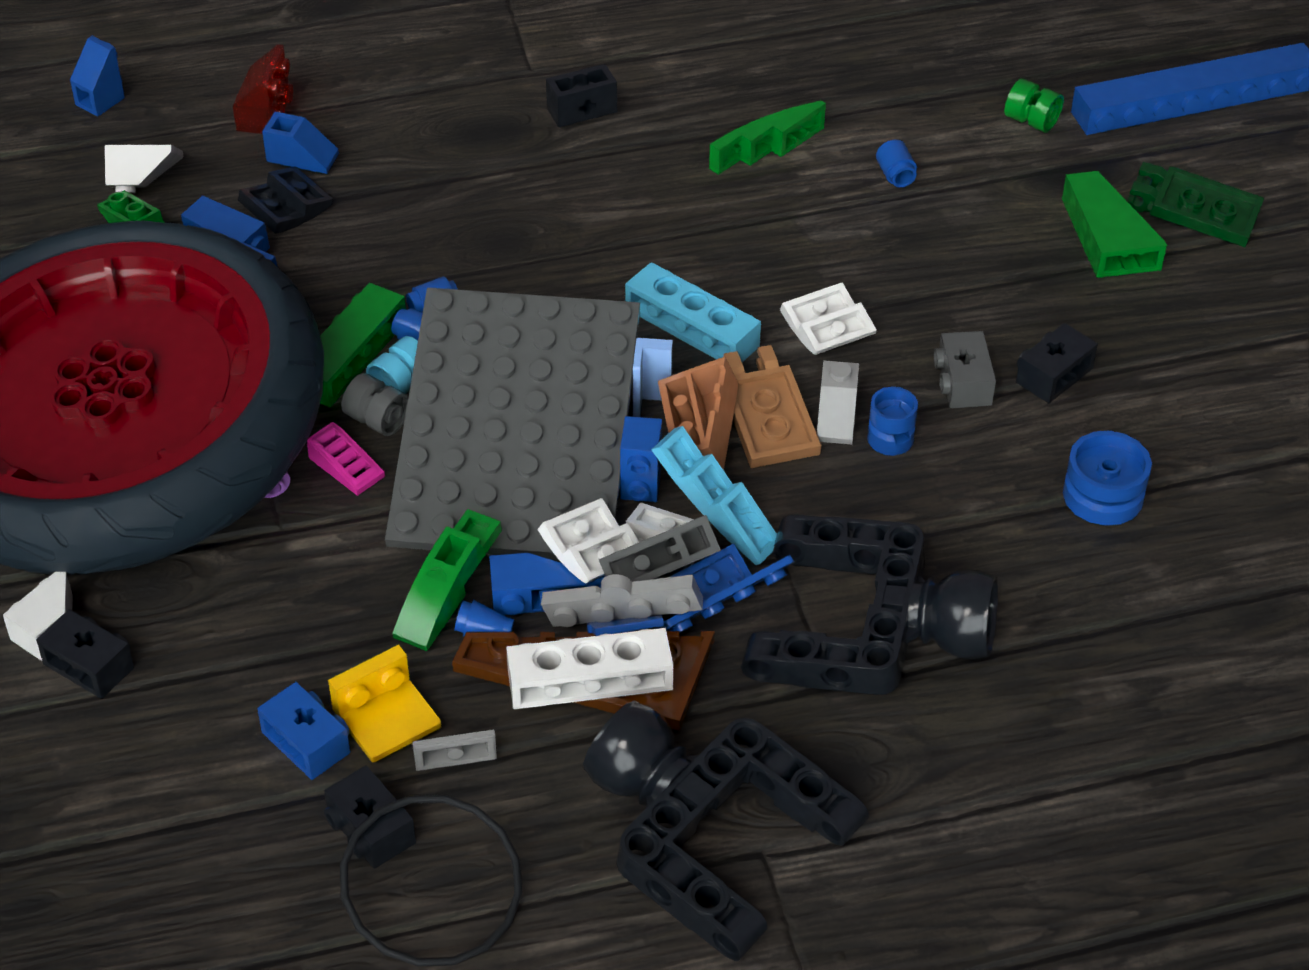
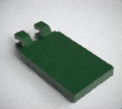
(1196, 202)

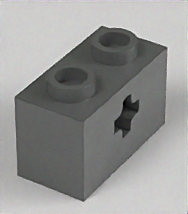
(965, 369)

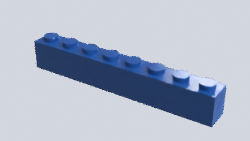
(1191, 89)

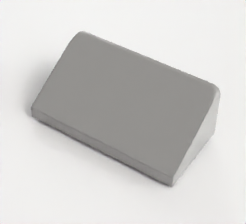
(454, 750)

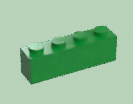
(357, 338)

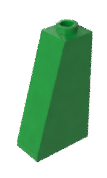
(1110, 228)

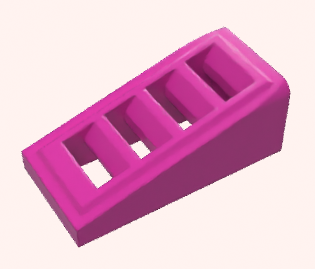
(332, 440)

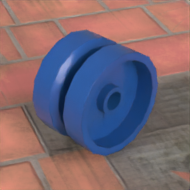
(1107, 477)

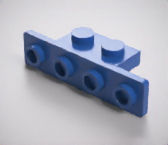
(721, 578)

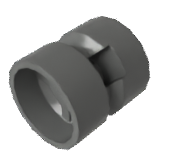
(375, 404)

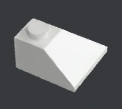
(137, 165)

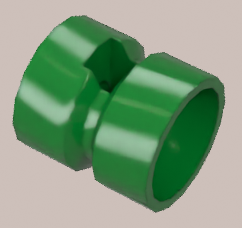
(1036, 106)

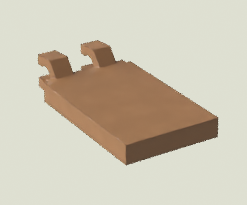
(771, 412)

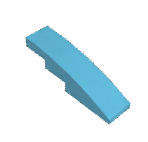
(711, 491)

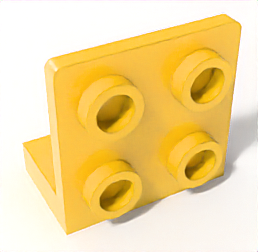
(382, 704)

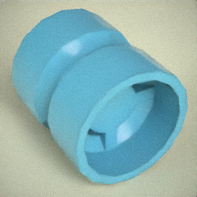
(396, 366)

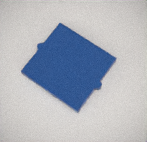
(624, 625)

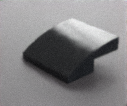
(285, 199)

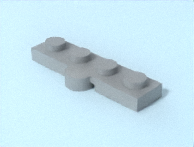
(622, 600)

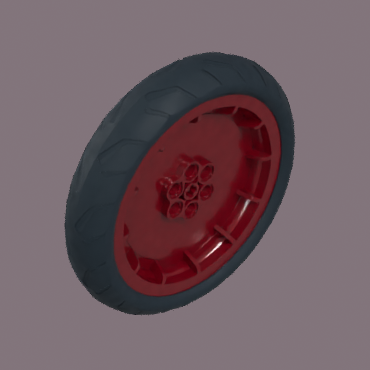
(144, 392)

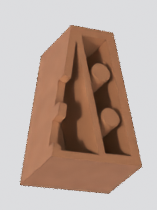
(702, 404)

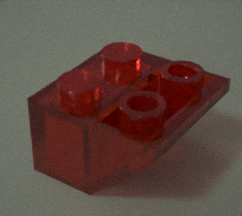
(263, 91)

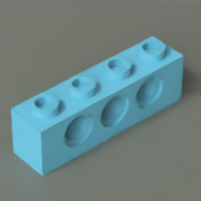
(693, 313)

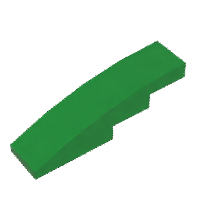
(771, 133)

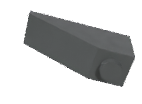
(663, 552)

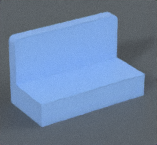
(650, 364)

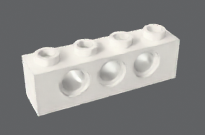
(589, 668)

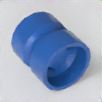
(892, 421)

